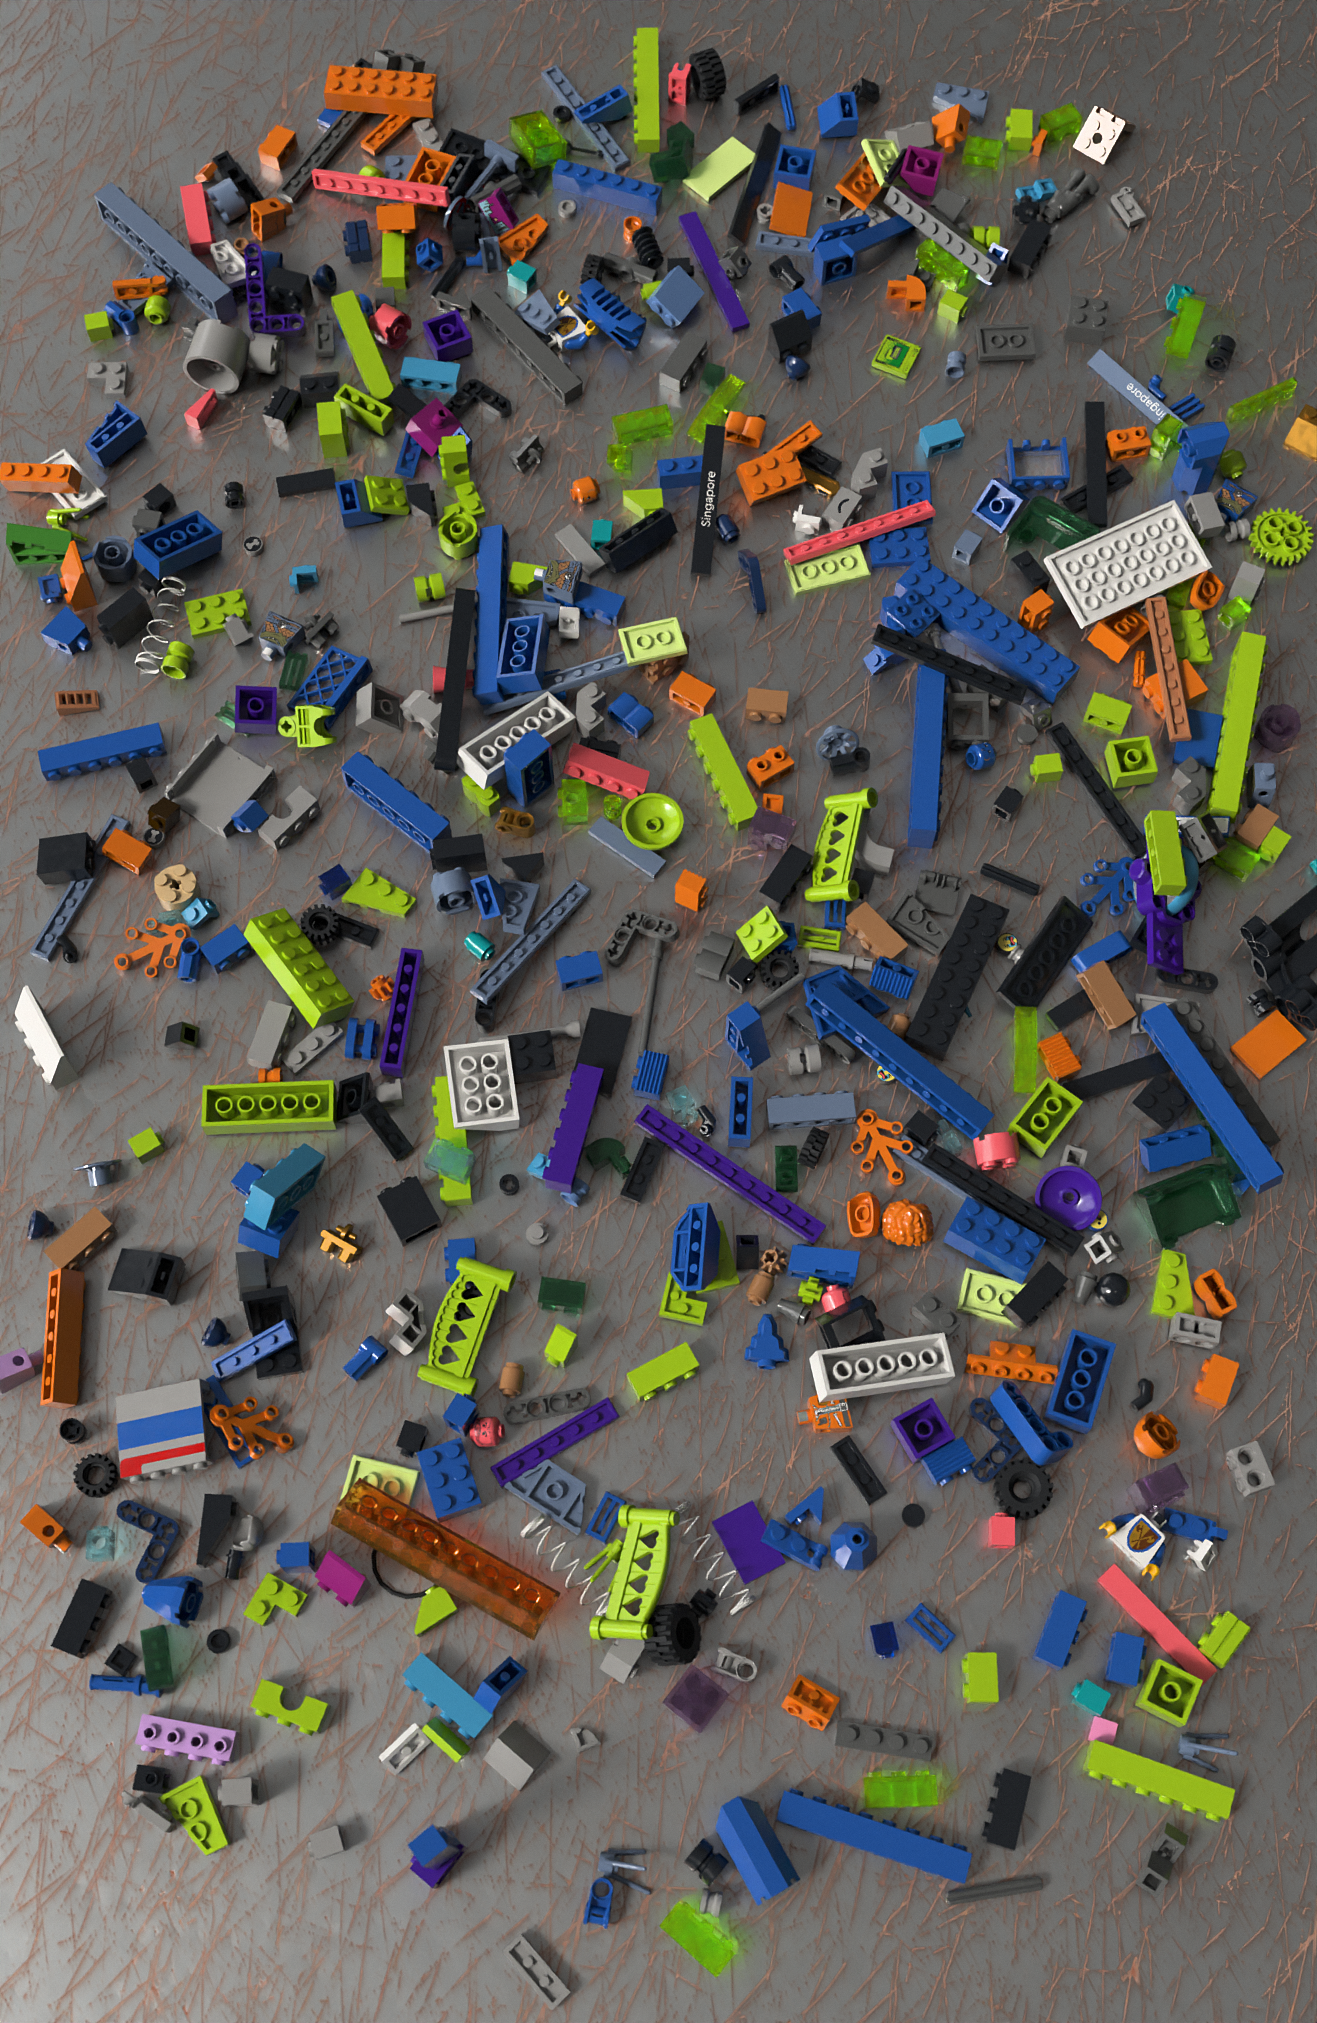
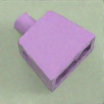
(17, 1368)

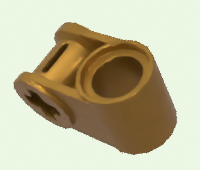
(512, 821)

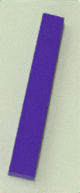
(714, 272)

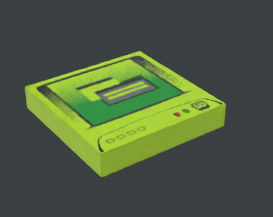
(896, 356)

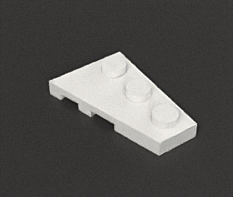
(229, 264)

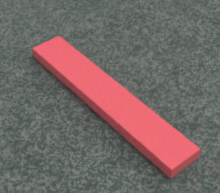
(1156, 1624)

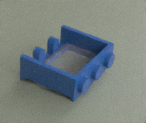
(1038, 466)

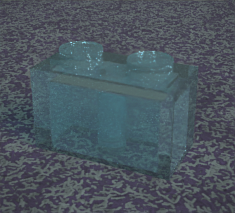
(450, 1160)

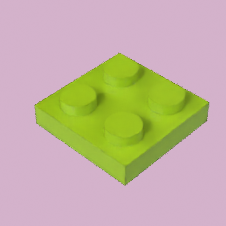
(386, 495)
(761, 934)

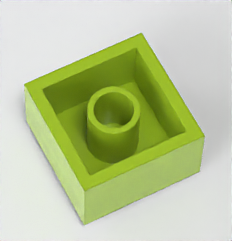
(333, 429)
(1131, 761)
(1168, 1692)

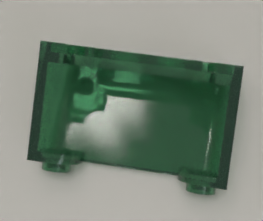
(1187, 1203)

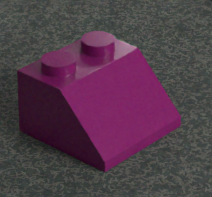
(921, 169)
(342, 1579)

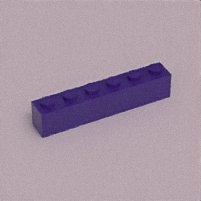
(402, 1012)
(574, 1128)

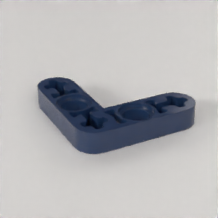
(750, 564)
(1002, 1444)
(156, 1530)

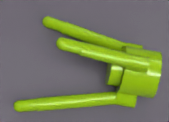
(59, 517)
(613, 1553)

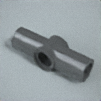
(508, 185)
(629, 269)

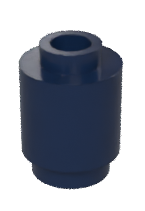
(727, 528)

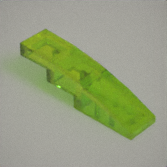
(716, 407)
(1025, 1049)

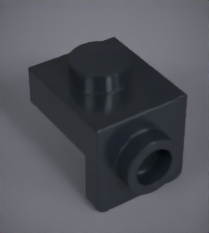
(866, 90)

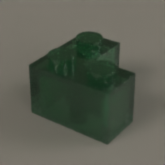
(673, 163)

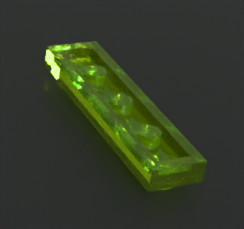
(1262, 399)

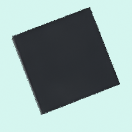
(121, 1660)

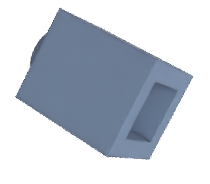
(967, 547)

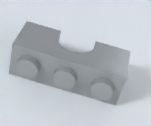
(279, 831)

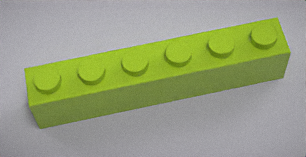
(362, 346)
(723, 770)
(453, 1192)
(1159, 1780)

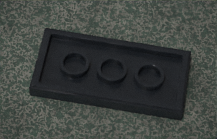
(604, 1045)

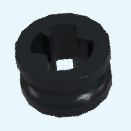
(513, 1190)

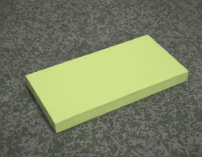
(720, 169)
(828, 570)

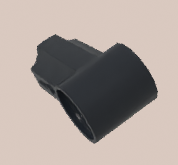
(784, 269)
(848, 763)

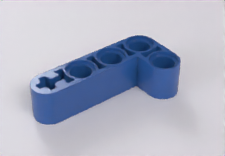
(1028, 1427)

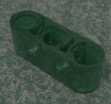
(157, 1658)

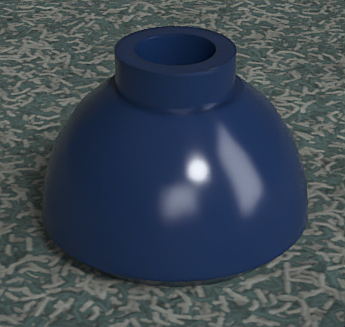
(325, 278)
(796, 367)
(39, 1226)
(215, 1334)

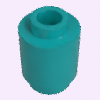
(479, 946)

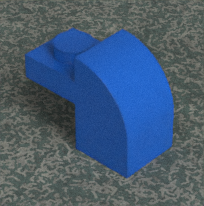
(880, 658)

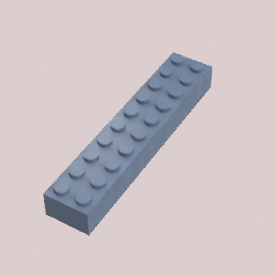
(166, 253)

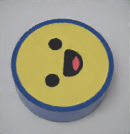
(1099, 1223)

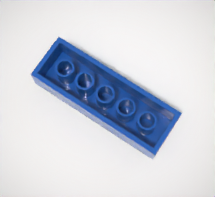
(394, 801)

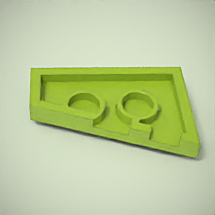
(377, 893)
(1172, 1286)

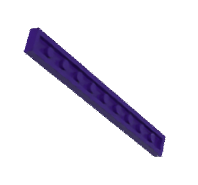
(730, 1174)

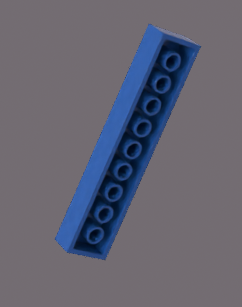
(990, 632)
(927, 758)

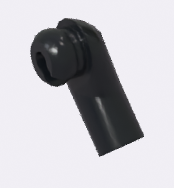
(69, 948)
(709, 1121)
(1146, 1394)

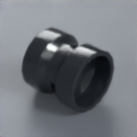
(234, 495)
(1261, 1003)
(69, 1428)

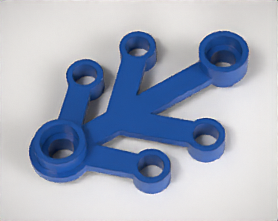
(1111, 885)

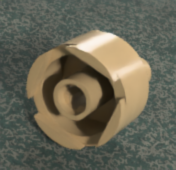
(176, 887)

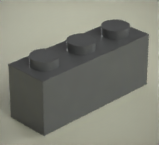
(683, 362)

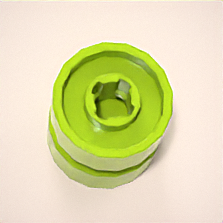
(986, 236)
(436, 588)
(177, 660)

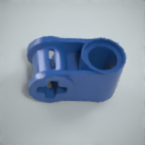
(599, 1905)

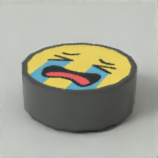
(884, 1076)

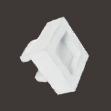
(1205, 1554)

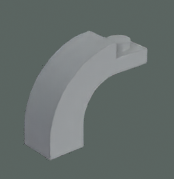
(870, 855)

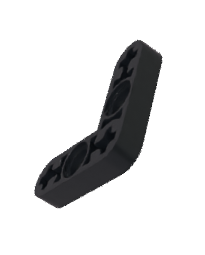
(478, 397)
(1194, 974)

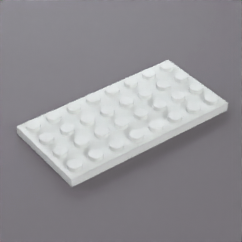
(1127, 564)

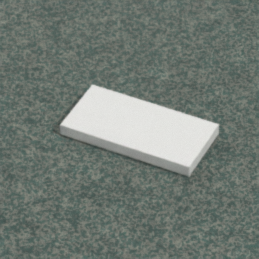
(89, 494)

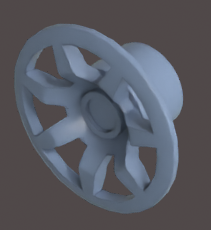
(836, 740)
(98, 1172)

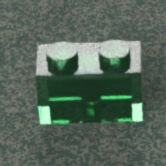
(561, 1296)

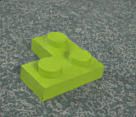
(468, 501)
(678, 1307)
(274, 1593)

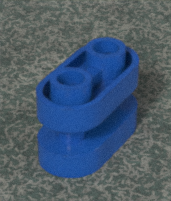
(370, 1030)

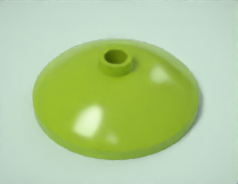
(655, 811)

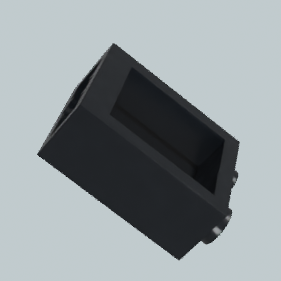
(861, 1302)

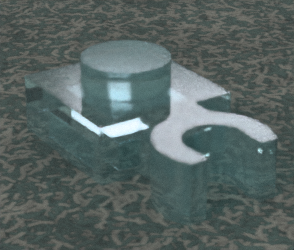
(169, 918)
(682, 1102)
(950, 1141)

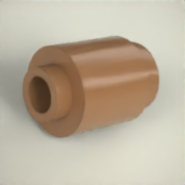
(899, 1025)
(760, 1288)
(512, 1380)

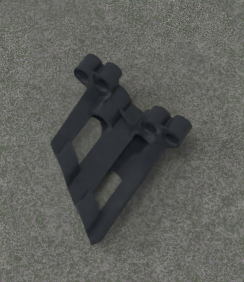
(1287, 960)

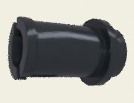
(233, 1564)

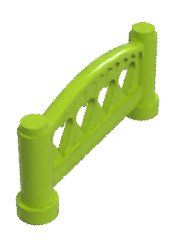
(839, 885)
(457, 1375)
(640, 1523)

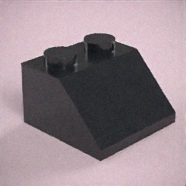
(789, 336)
(318, 388)

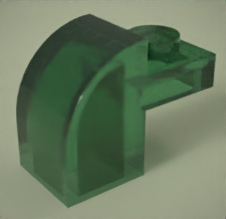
(607, 1151)

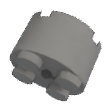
(266, 353)

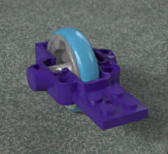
(1164, 912)

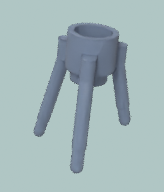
(1189, 1746)
(610, 1862)

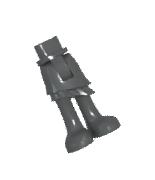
(1065, 199)

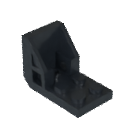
(265, 1309)

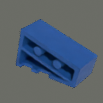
(116, 435)
(747, 1036)
(826, 1264)

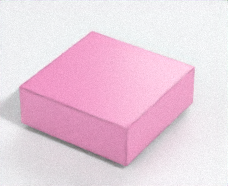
(1102, 1730)

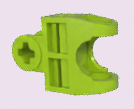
(308, 725)

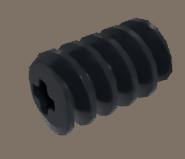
(647, 247)

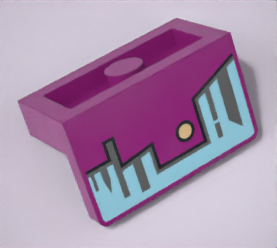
(499, 212)

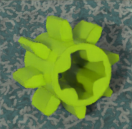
(810, 1290)

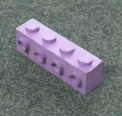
(187, 1738)

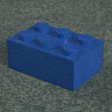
(449, 1480)

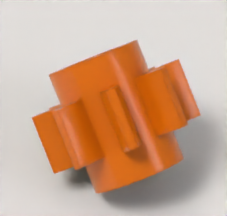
(382, 987)

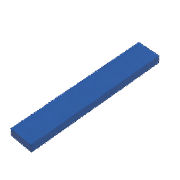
(875, 235)

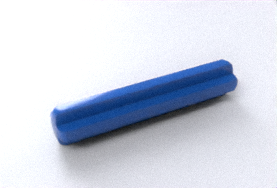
(787, 107)

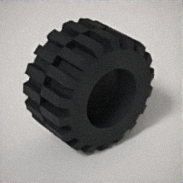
(707, 74)
(674, 1635)

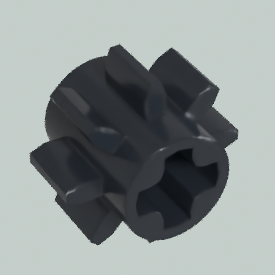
(704, 1602)

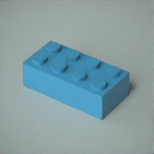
(283, 1186)

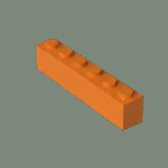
(62, 1339)

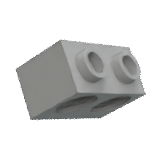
(1195, 1330)
(1256, 1467)
(239, 1792)

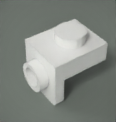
(806, 523)
(568, 622)

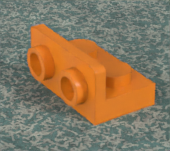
(810, 1702)

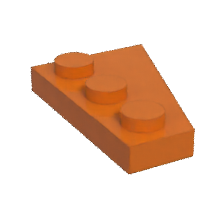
(523, 238)

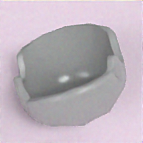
(248, 1533)

